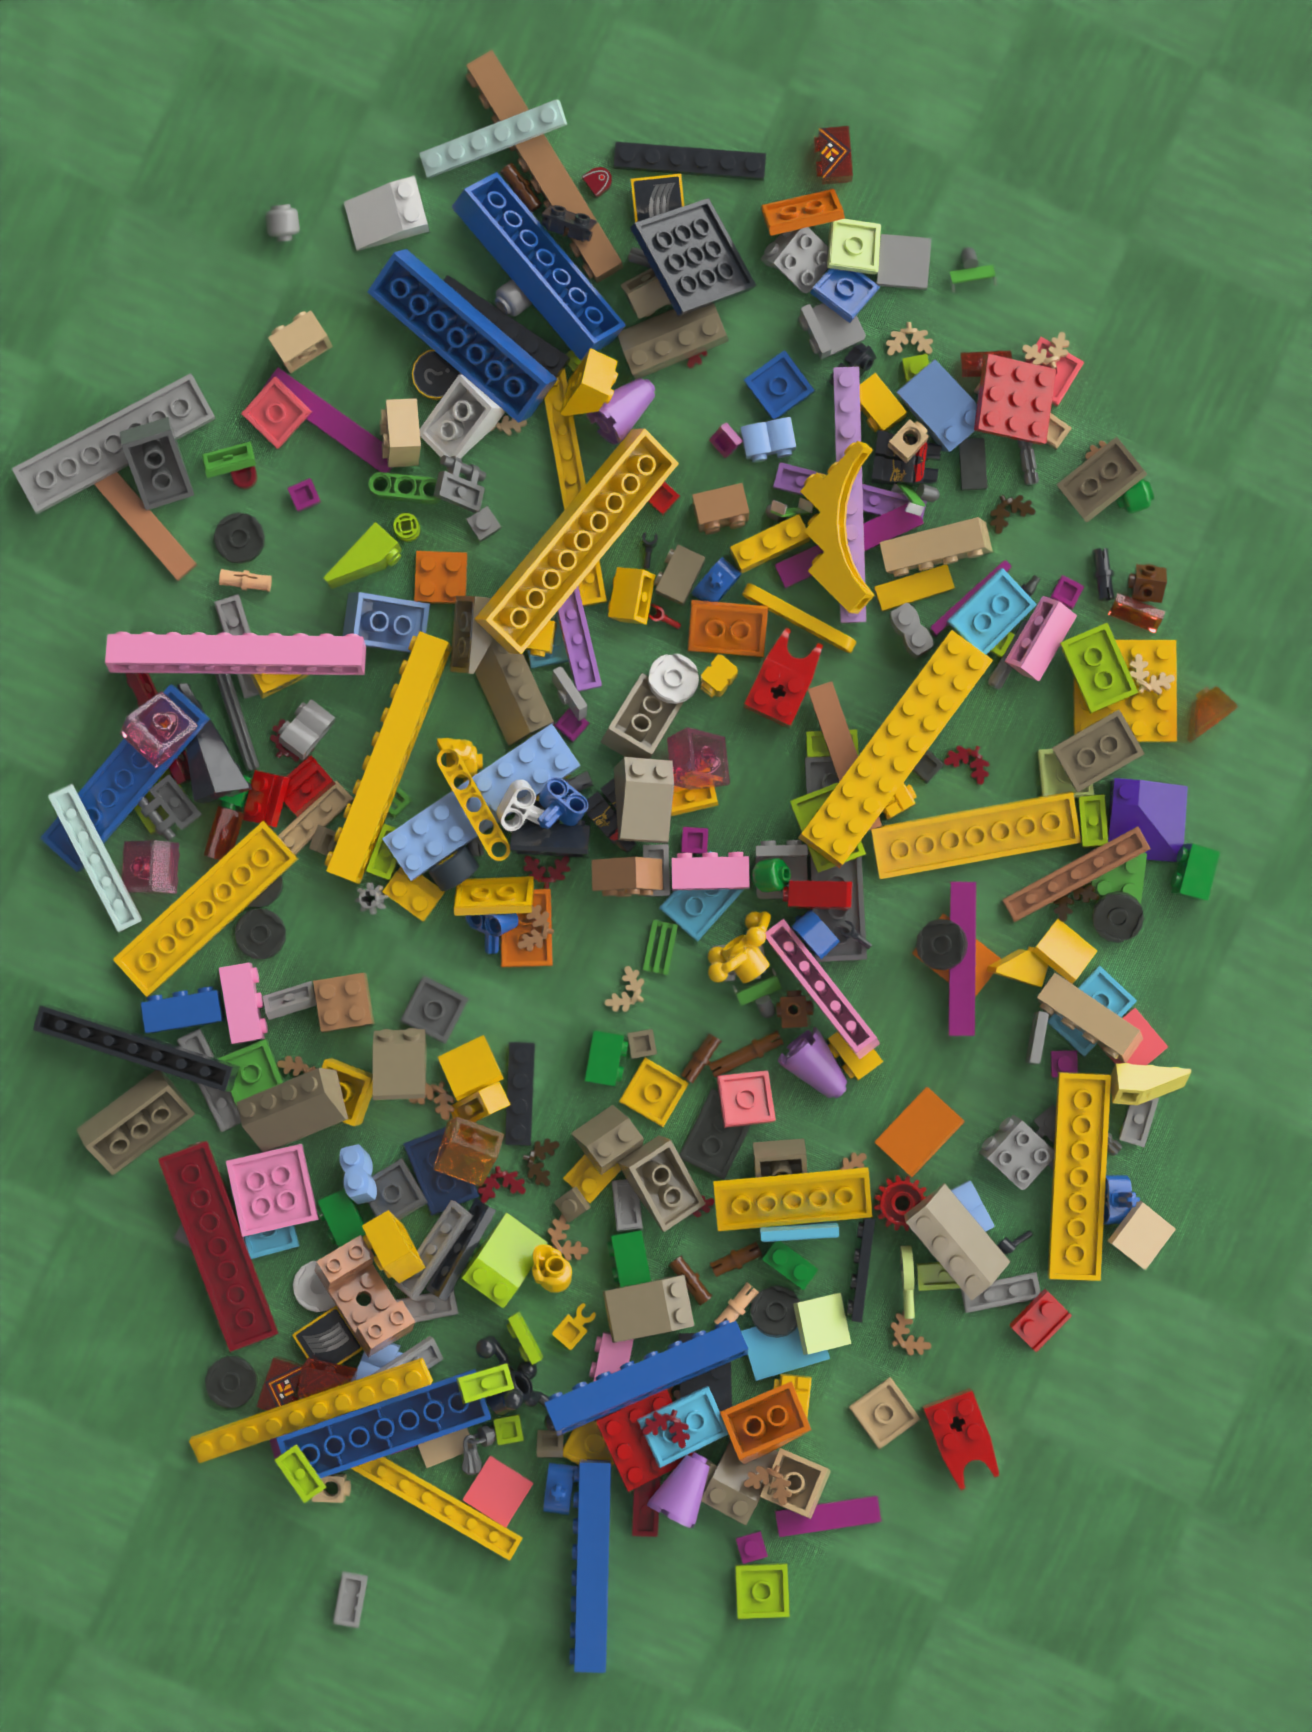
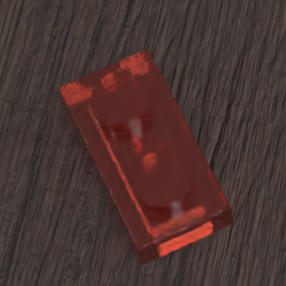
(972, 362)
(1136, 613)
(223, 833)

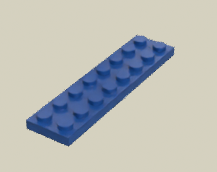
(119, 786)

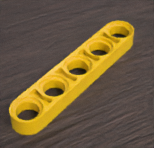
(799, 618)
(472, 791)

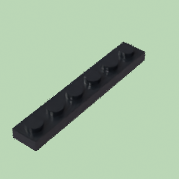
(689, 161)
(539, 349)

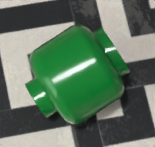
(1136, 498)
(771, 875)

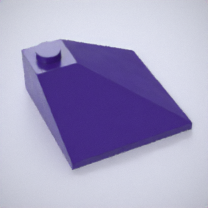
(1155, 808)

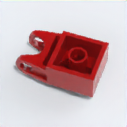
(782, 672)
(961, 1444)

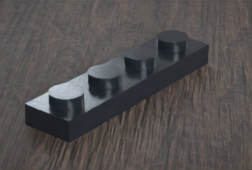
(520, 1093)
(862, 1258)
(456, 1260)

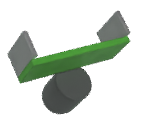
(971, 270)
(923, 492)
(780, 512)
(760, 993)

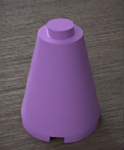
(623, 410)
(814, 1064)
(682, 1491)

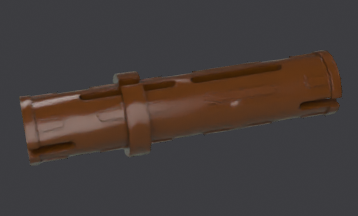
(746, 1053)

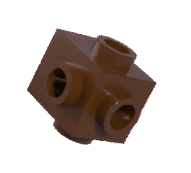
(1148, 583)
(789, 1017)

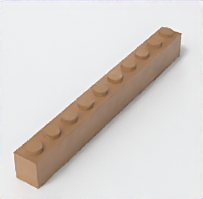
(542, 164)

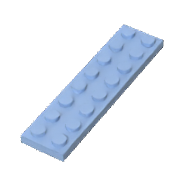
(444, 825)

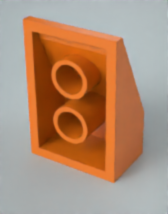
(765, 1422)

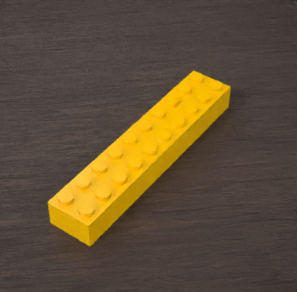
(576, 541)
(895, 749)
(389, 757)

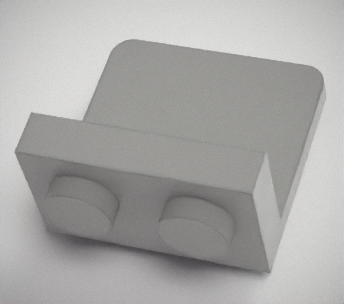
(799, 257)
(829, 330)
(792, 853)
(1017, 1152)

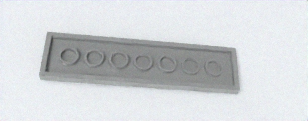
(98, 449)

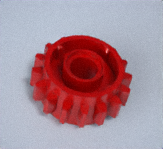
(890, 1194)

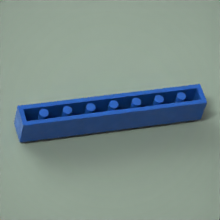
(646, 1377)
(592, 1565)

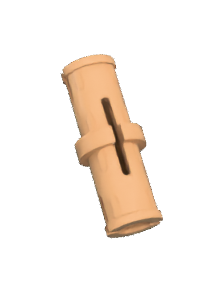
(245, 580)
(738, 1304)

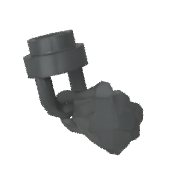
(471, 1462)

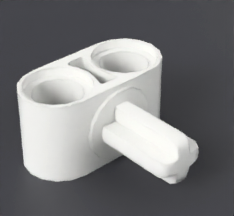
(523, 807)

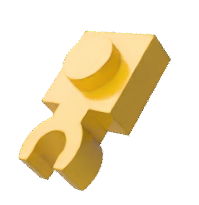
(572, 1329)

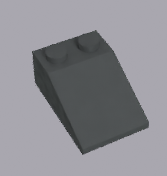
(156, 463)

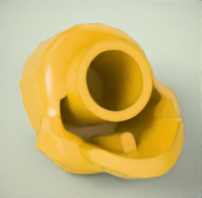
(466, 751)
(551, 1269)

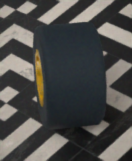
(454, 869)

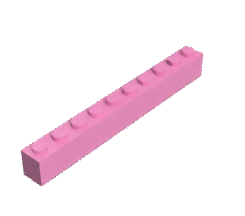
(235, 653)

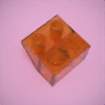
(468, 1151)

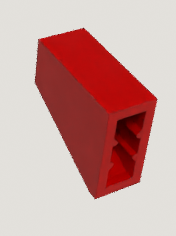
(818, 895)

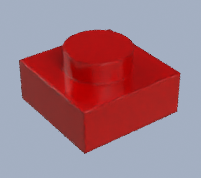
(664, 498)

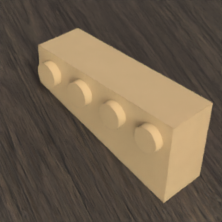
(936, 546)
(1090, 1017)

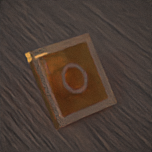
(1208, 710)

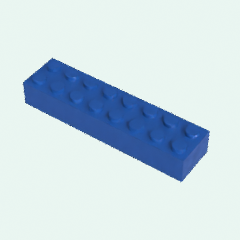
(538, 265)
(462, 335)
(386, 1427)

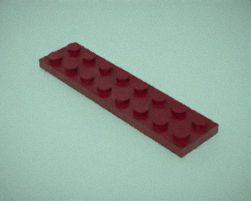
(218, 1245)

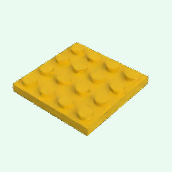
(1147, 714)

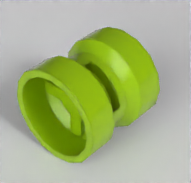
(410, 530)

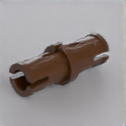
(520, 187)
(701, 1058)
(736, 1259)
(693, 1283)

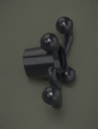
(523, 1390)

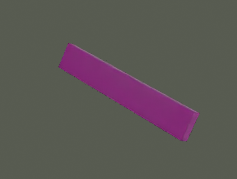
(337, 424)
(875, 531)
(962, 977)

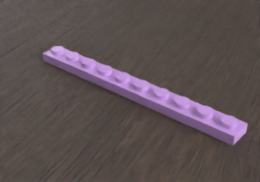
(847, 432)

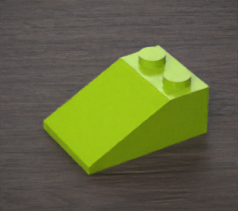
(367, 556)
(503, 1260)

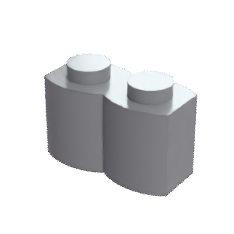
(907, 625)
(306, 729)

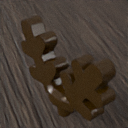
(1015, 504)
(1063, 909)
(535, 1168)

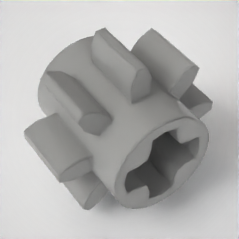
(370, 891)

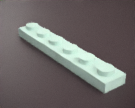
(493, 138)
(95, 857)

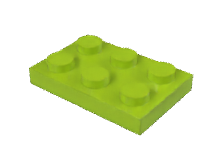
(1098, 668)
(804, 810)

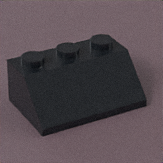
(555, 841)

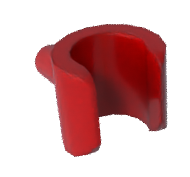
(663, 617)

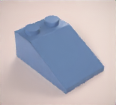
(940, 405)
(385, 620)

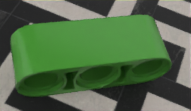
(394, 482)

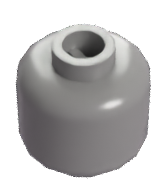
(282, 222)
(511, 299)

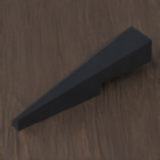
(210, 764)

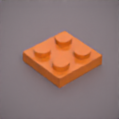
(440, 576)

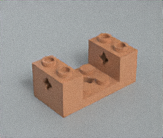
(351, 1272)

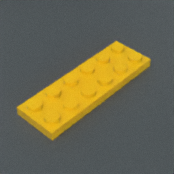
(793, 1199)

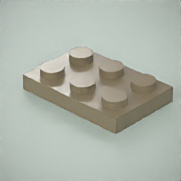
(1101, 479)
(1098, 750)

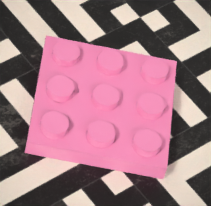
(272, 1190)

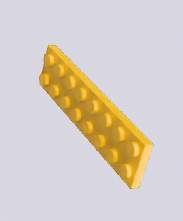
(976, 835)
(205, 909)
(1079, 1176)

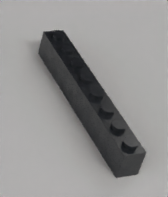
(136, 1048)

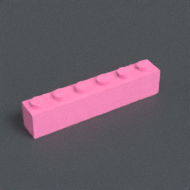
(821, 989)

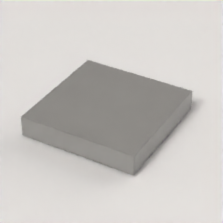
(904, 262)
(1037, 1037)

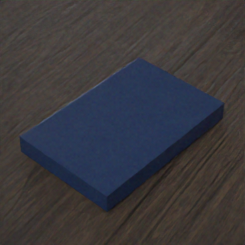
(436, 1186)

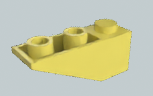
(1143, 1083)

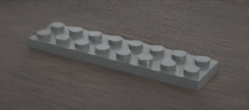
(819, 775)

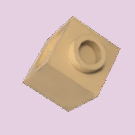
(904, 450)
(343, 1485)

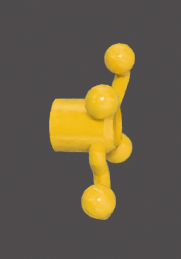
(742, 952)

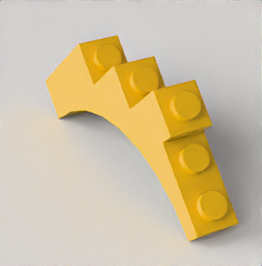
(827, 529)

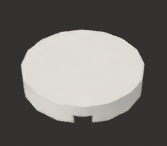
(673, 678)
(310, 1290)

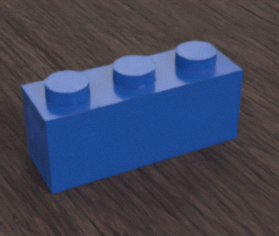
(182, 1010)

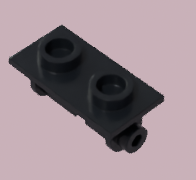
(558, 218)
(859, 356)

